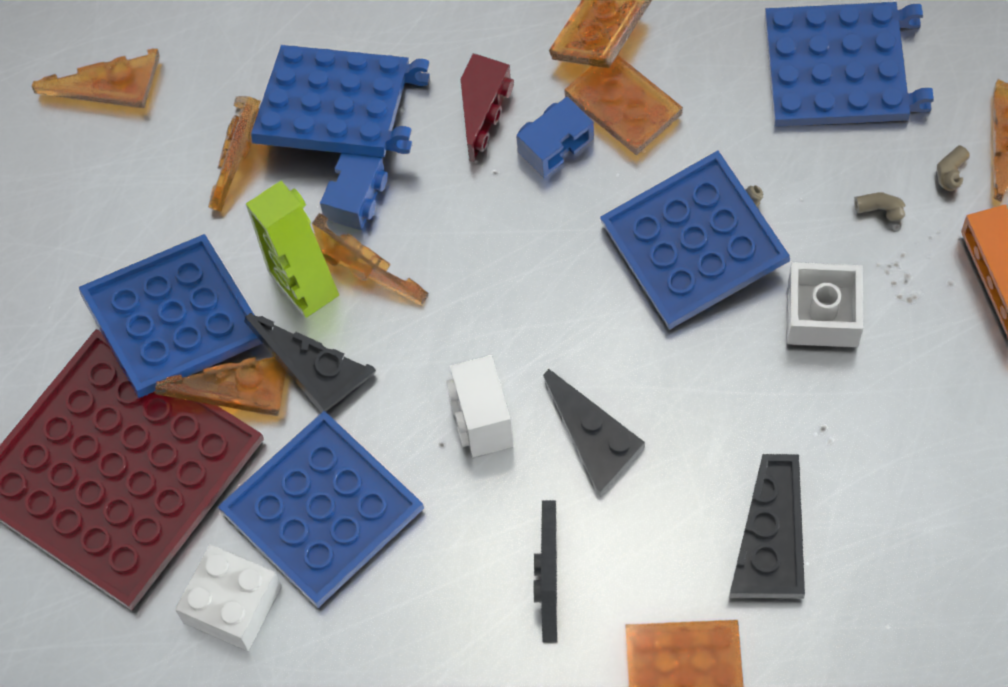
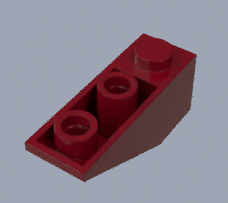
(483, 90)

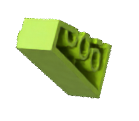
(291, 248)

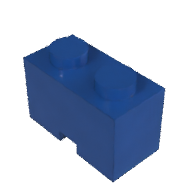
(553, 135)
(354, 193)

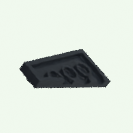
(772, 543)

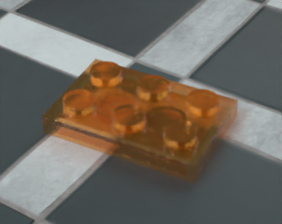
(597, 31)
(624, 103)
(684, 654)

